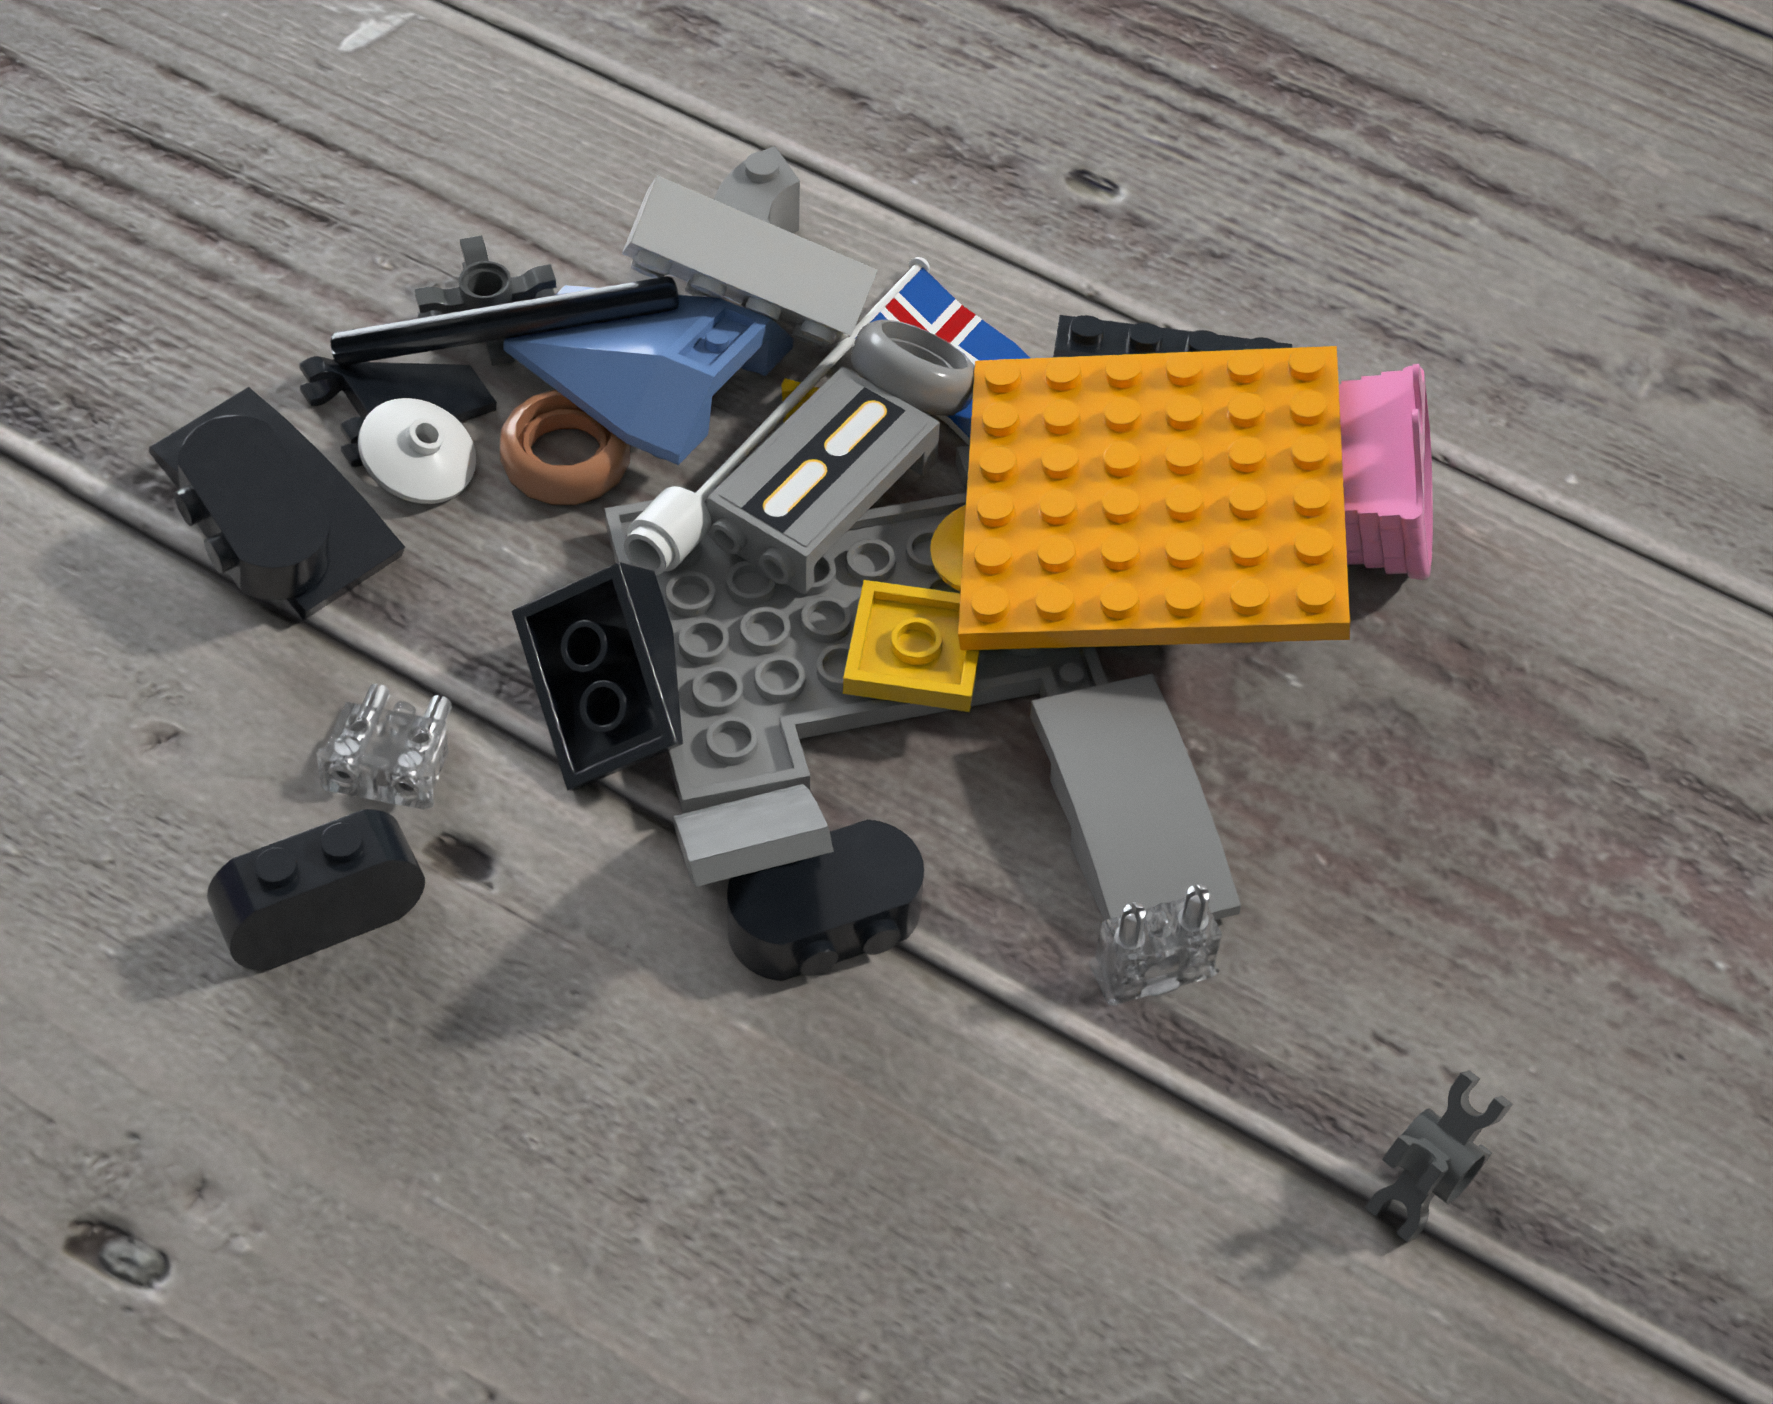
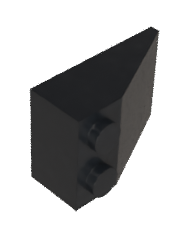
(604, 671)

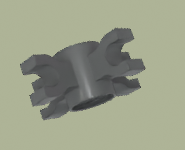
(485, 285)
(1438, 1155)

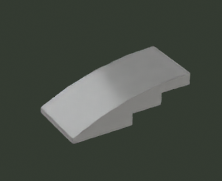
(1132, 797)
(752, 834)

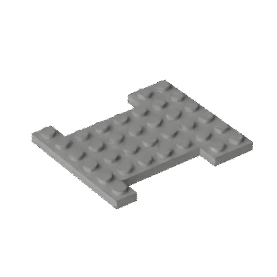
(771, 662)

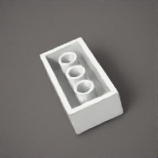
(748, 262)

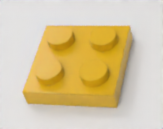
(909, 648)

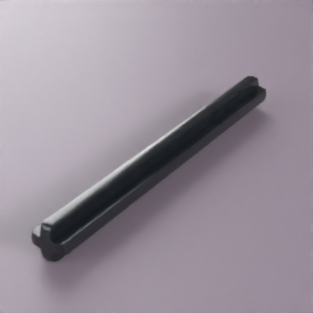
(504, 321)

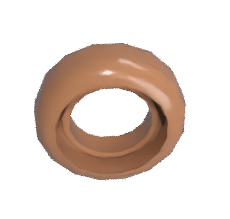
(559, 483)

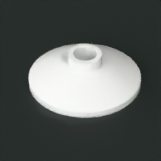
(408, 466)

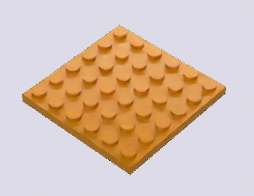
(1155, 501)

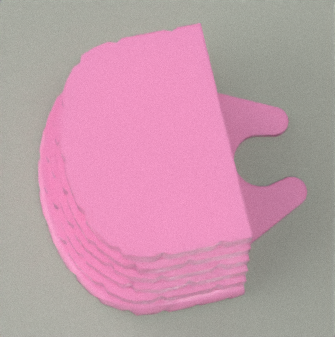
(1387, 472)

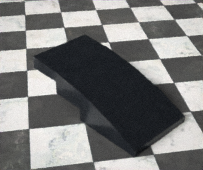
(358, 536)

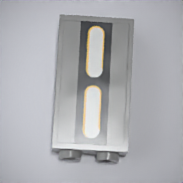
(819, 476)

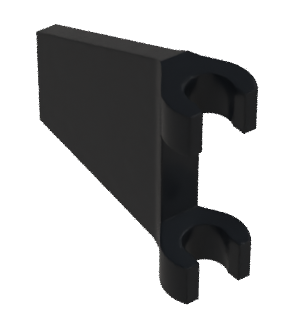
(373, 383)

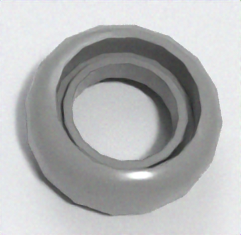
(914, 366)

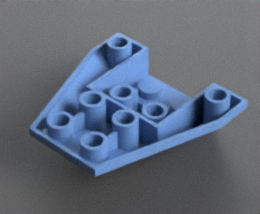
(654, 372)

